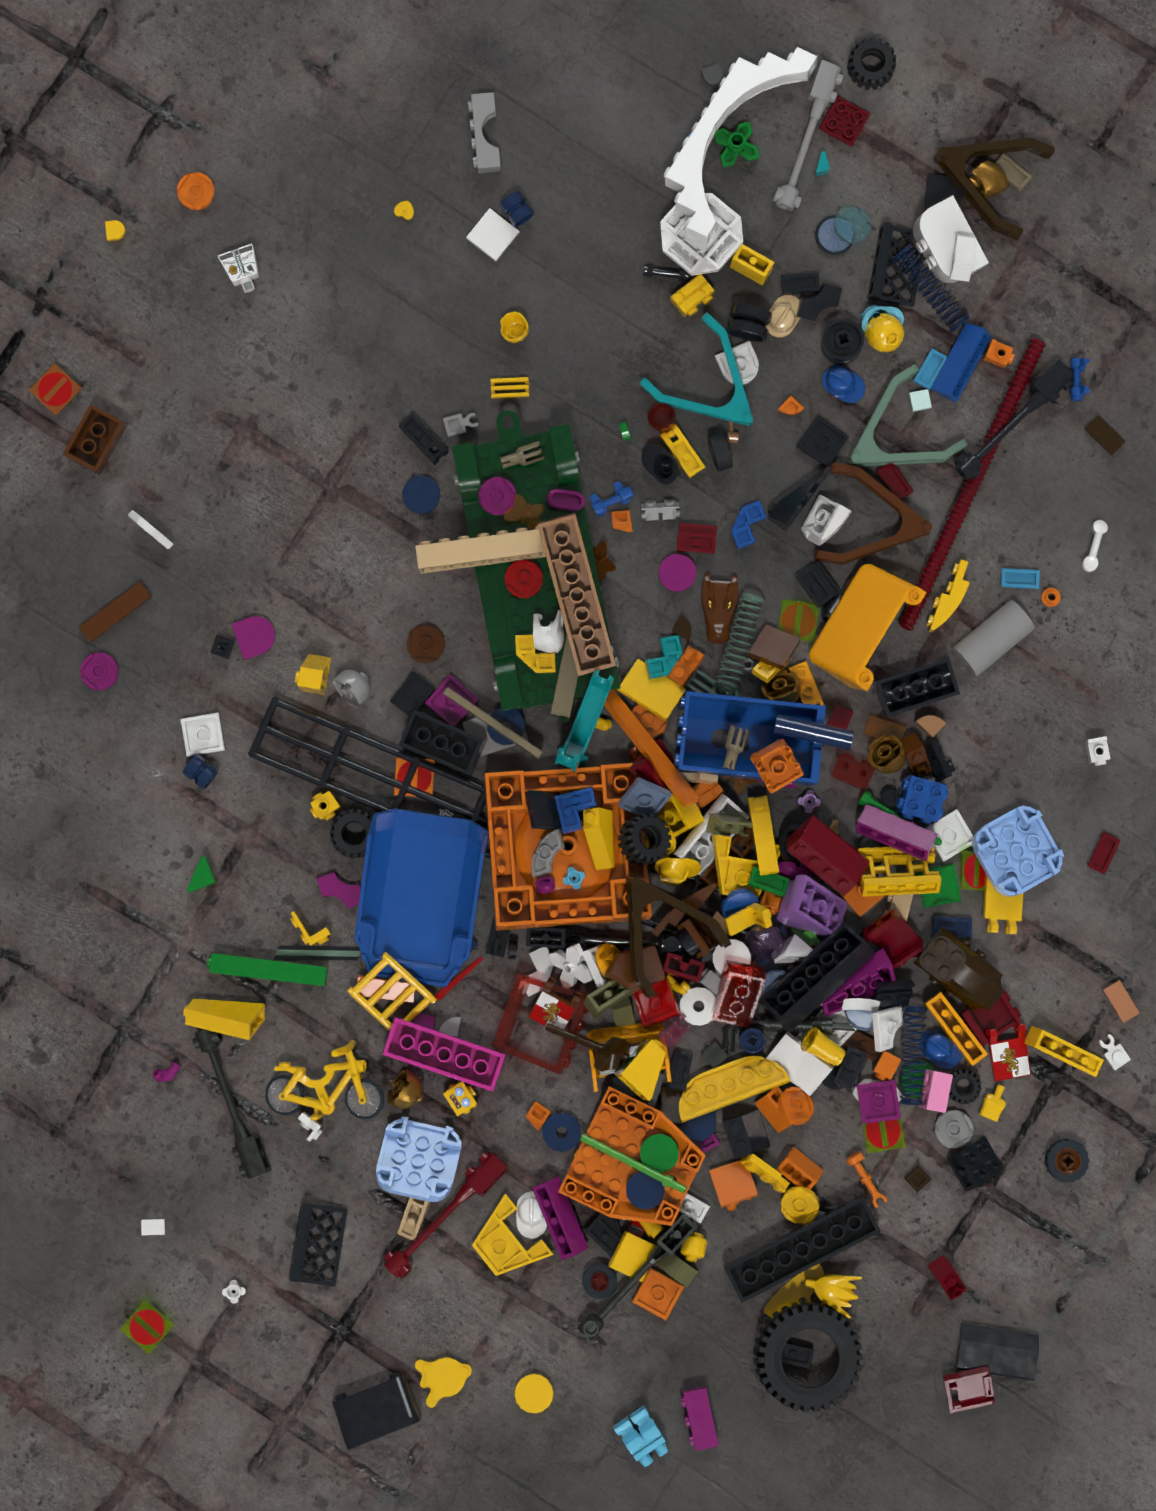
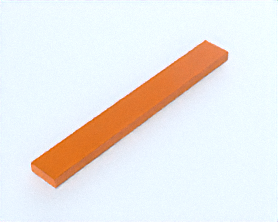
(650, 750)

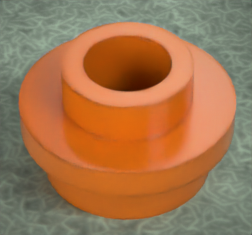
(1044, 597)

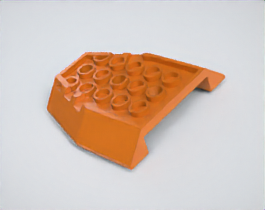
(602, 1180)

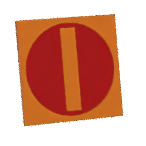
(422, 779)

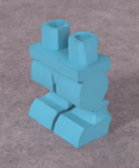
(644, 1442)

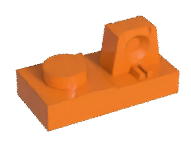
(686, 666)

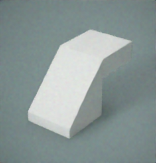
(963, 257)

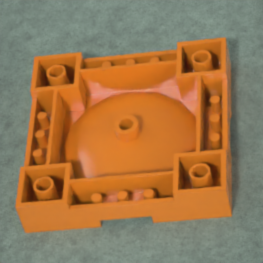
(514, 842)

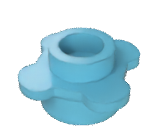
(569, 881)

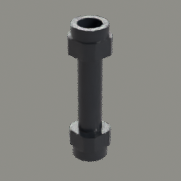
(649, 271)

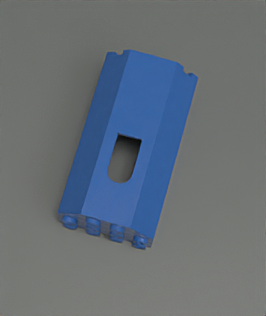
(709, 712)

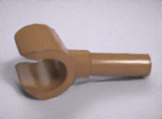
(732, 436)

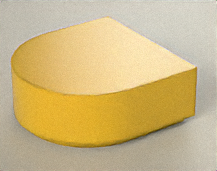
(114, 230)

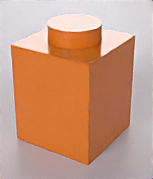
(886, 1066)

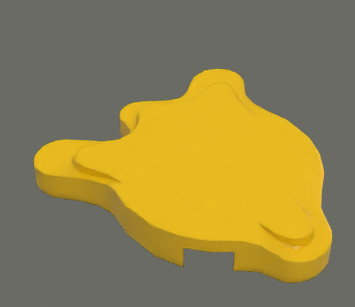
(443, 1377)

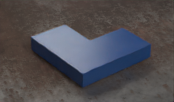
(569, 805)

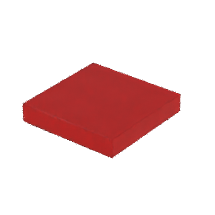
(658, 1008)

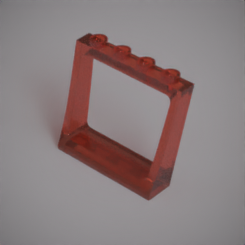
(511, 1014)

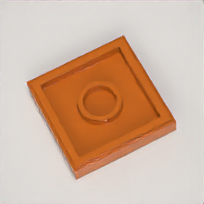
(733, 1183)
(658, 1293)

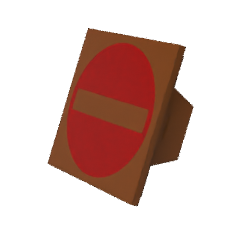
(55, 389)

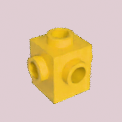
(329, 800)

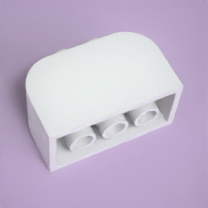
(936, 236)

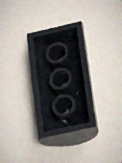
(916, 687)

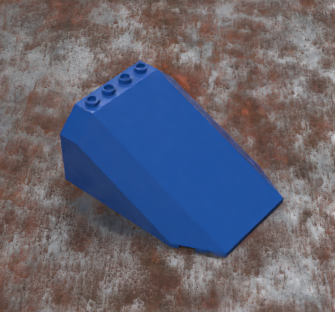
(420, 893)

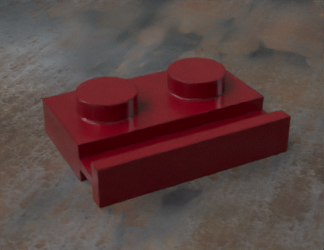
(696, 538)

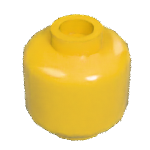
(694, 1247)

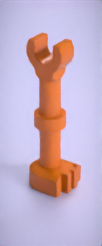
(854, 1160)

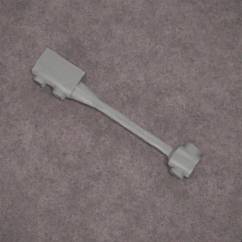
(821, 94)

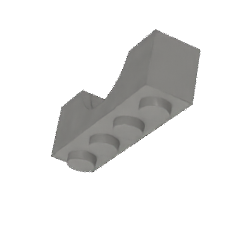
(483, 110)

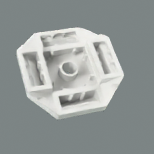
(693, 255)

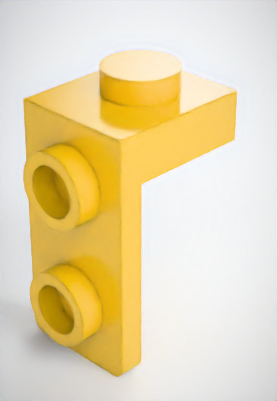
(747, 917)
(320, 937)

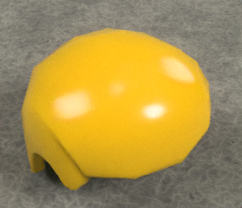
(514, 327)

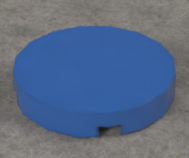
(737, 901)

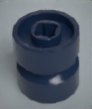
(517, 210)
(199, 771)
(751, 1040)

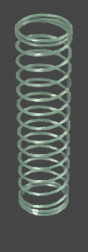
(753, 599)

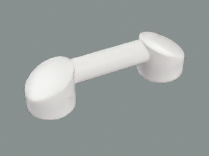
(1091, 562)

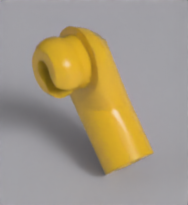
(603, 724)
(677, 987)

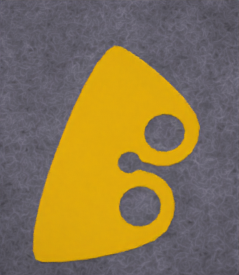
(794, 1291)

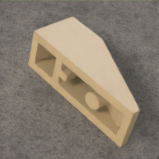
(413, 1218)

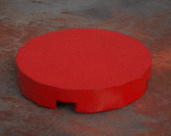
(523, 579)

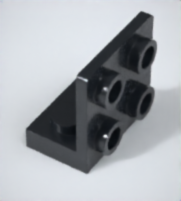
(975, 1164)

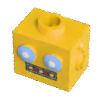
(460, 1097)

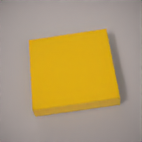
(630, 1254)

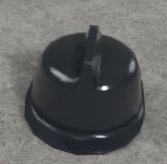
(661, 463)

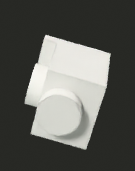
(1092, 745)

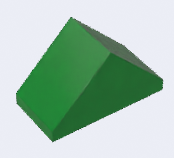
(202, 876)

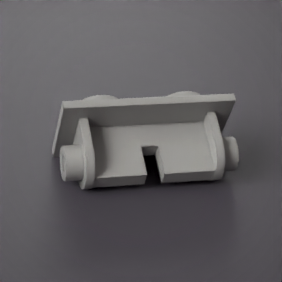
(653, 509)

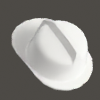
(529, 1216)

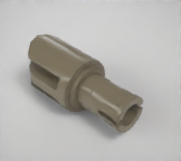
(519, 456)
(734, 744)

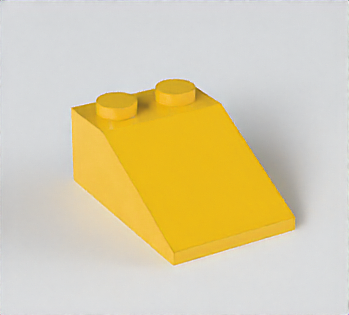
(678, 817)

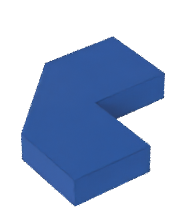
(741, 530)

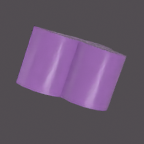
(811, 907)

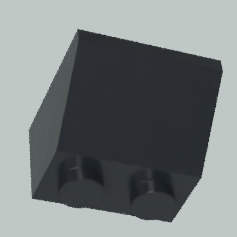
(746, 1134)

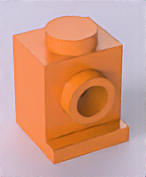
(993, 357)

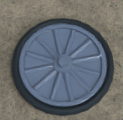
(827, 238)

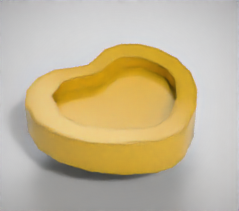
(405, 210)

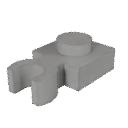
(456, 425)

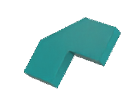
(671, 653)

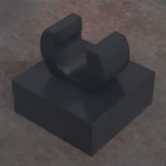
(222, 647)

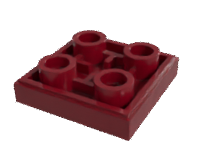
(844, 121)

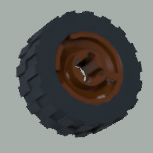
(1078, 1160)

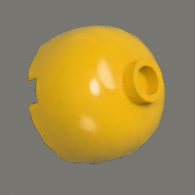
(884, 333)

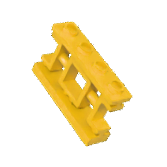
(897, 882)

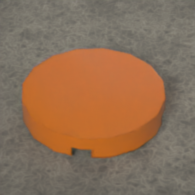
(195, 191)
(653, 724)
(795, 1106)

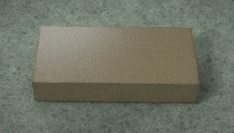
(1016, 175)

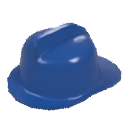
(843, 384)
(940, 1049)

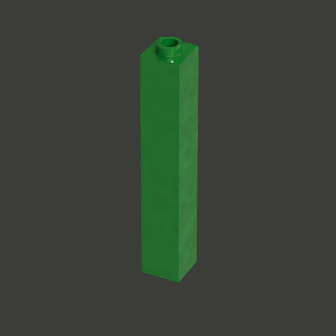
(267, 969)

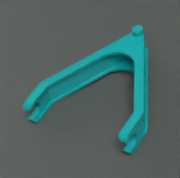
(736, 410)
(573, 751)

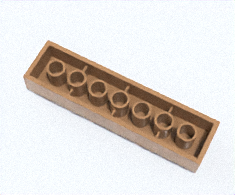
(576, 594)

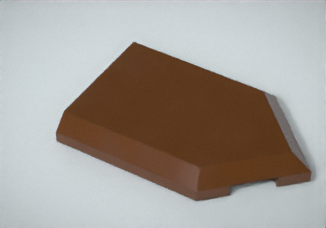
(621, 967)

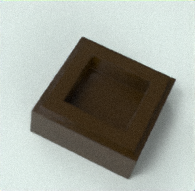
(917, 1178)

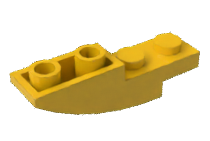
(947, 604)

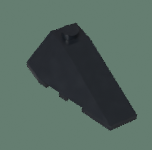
(790, 506)

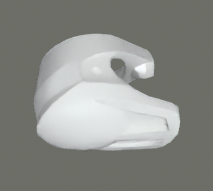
(548, 638)

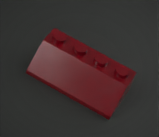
(827, 855)

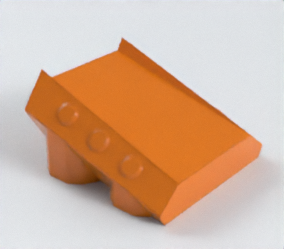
(776, 765)

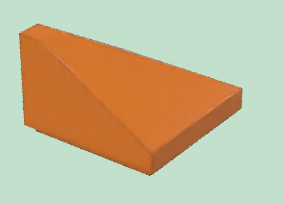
(622, 520)
(537, 1115)

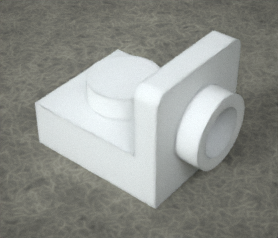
(313, 1124)

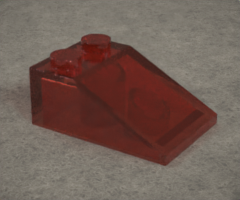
(738, 993)

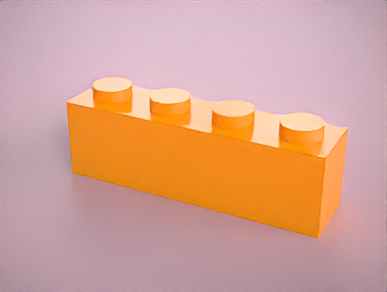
(955, 1029)

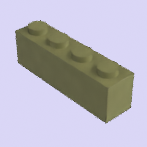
(607, 997)

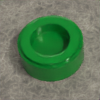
(625, 431)

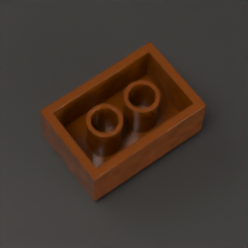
(95, 439)

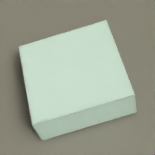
(920, 400)

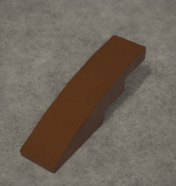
(738, 848)
(694, 900)

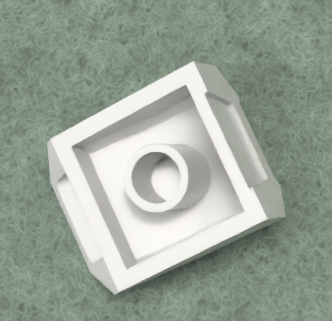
(824, 520)

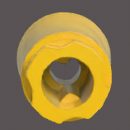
(822, 1047)

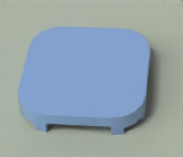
(1017, 851)
(418, 1160)

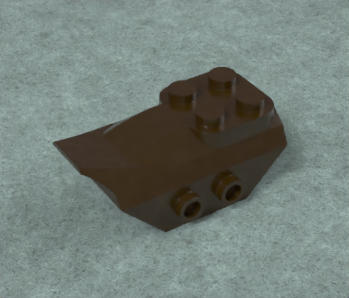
(961, 970)

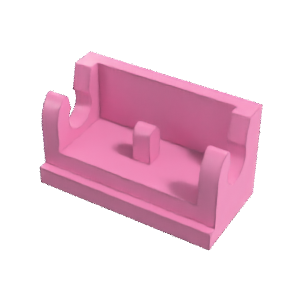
(936, 1090)

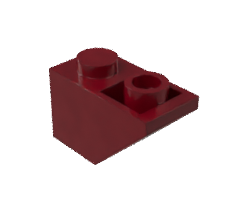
(947, 1277)

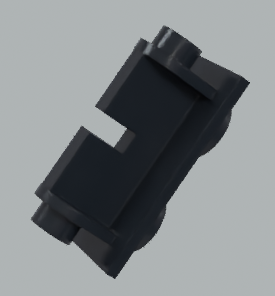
(497, 941)

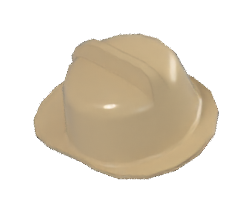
(783, 316)

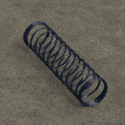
(962, 320)
(906, 1101)

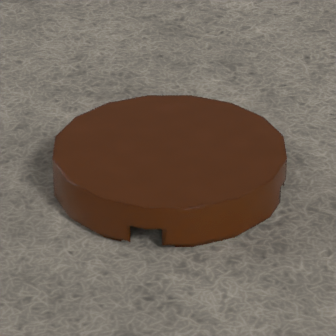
(425, 644)

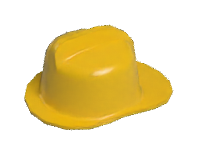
(676, 870)

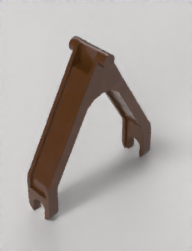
(912, 524)

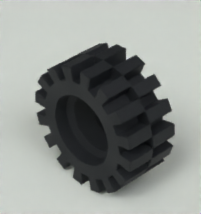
(975, 1086)

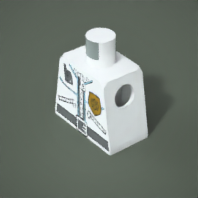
(241, 266)

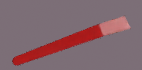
(456, 980)

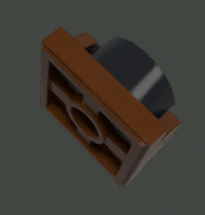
(696, 937)

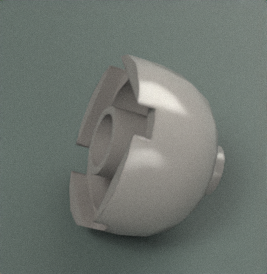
(353, 686)

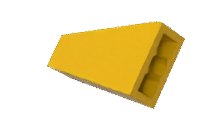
(225, 1017)

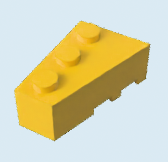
(313, 674)

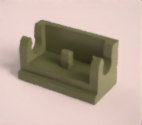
(727, 824)

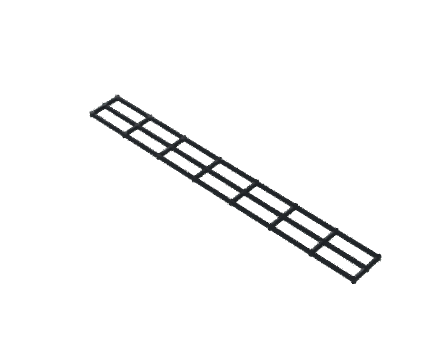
(334, 757)

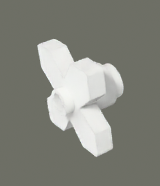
(572, 964)

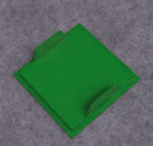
(949, 887)

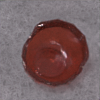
(661, 417)

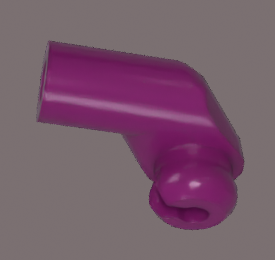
(166, 1074)

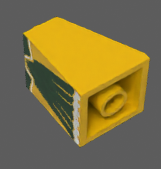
(643, 1068)

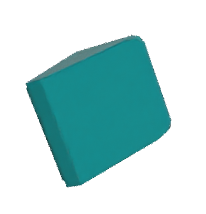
(823, 165)

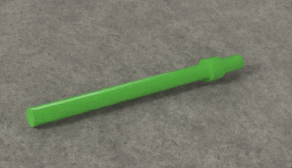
(667, 1181)

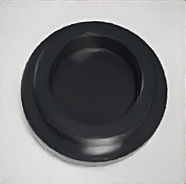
(889, 797)

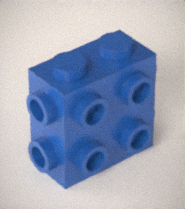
(921, 799)

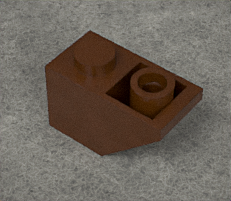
(916, 756)

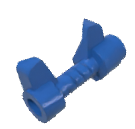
(1078, 390)
(622, 496)

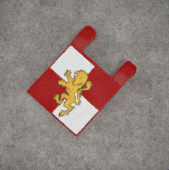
(1009, 1056)

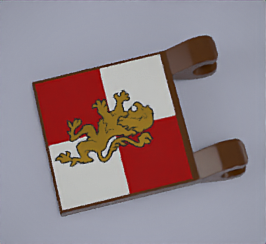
(553, 1008)

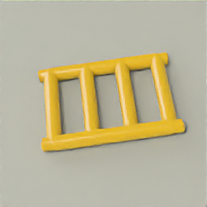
(400, 972)

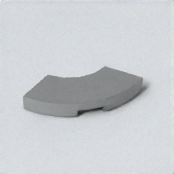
(545, 853)

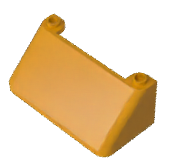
(860, 624)

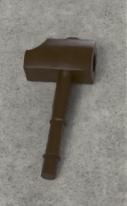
(609, 1055)

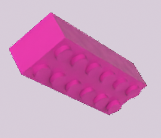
(443, 1053)

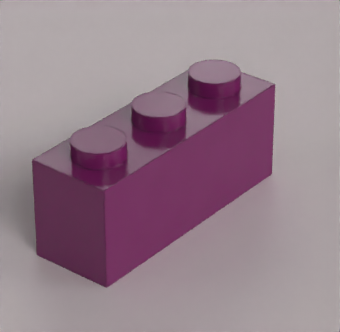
(699, 1418)

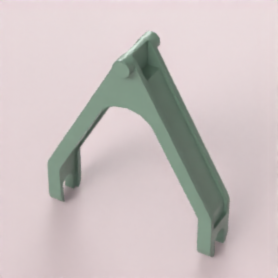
(868, 454)

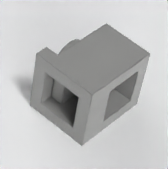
(711, 980)

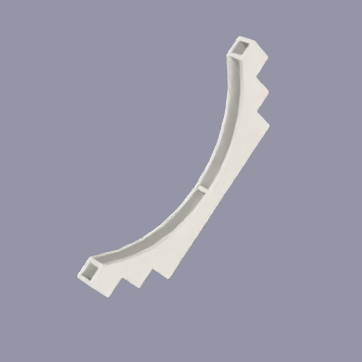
(741, 84)

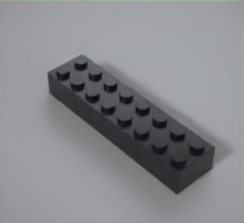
(801, 1248)

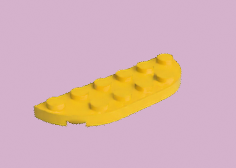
(729, 1085)

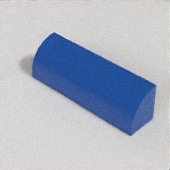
(961, 362)

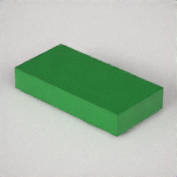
(769, 883)

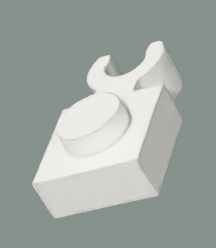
(1116, 1054)

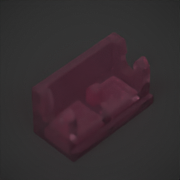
(673, 1031)

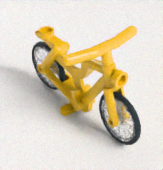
(362, 1097)

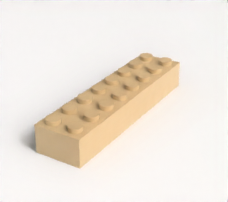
(479, 551)

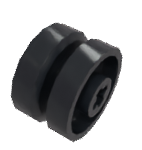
(749, 322)
(853, 341)

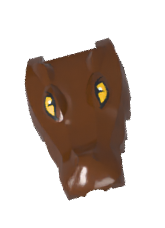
(719, 603)

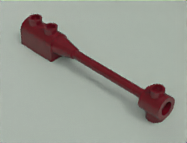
(478, 1180)

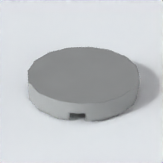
(953, 1129)

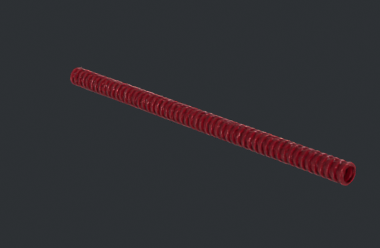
(971, 486)

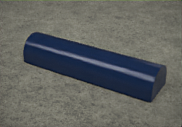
(813, 732)

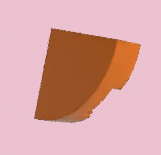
(791, 407)

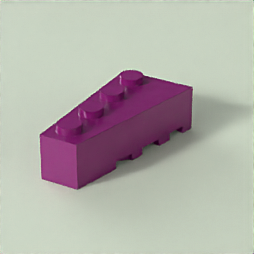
(861, 983)

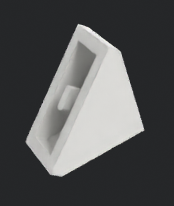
(793, 950)

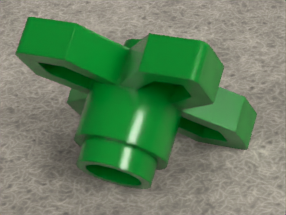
(744, 149)

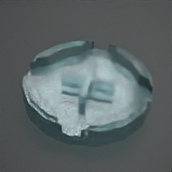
(852, 225)

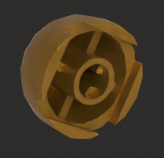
(782, 687)
(887, 754)
(406, 1090)

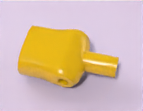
(993, 1104)

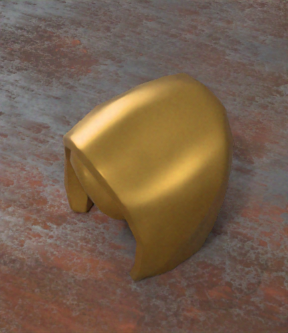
(989, 179)

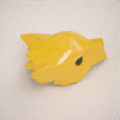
(834, 1290)

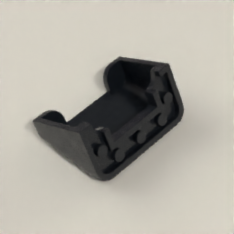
(376, 1410)

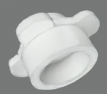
(233, 1296)

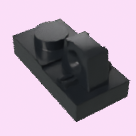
(940, 768)

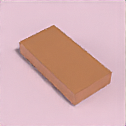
(1121, 1001)

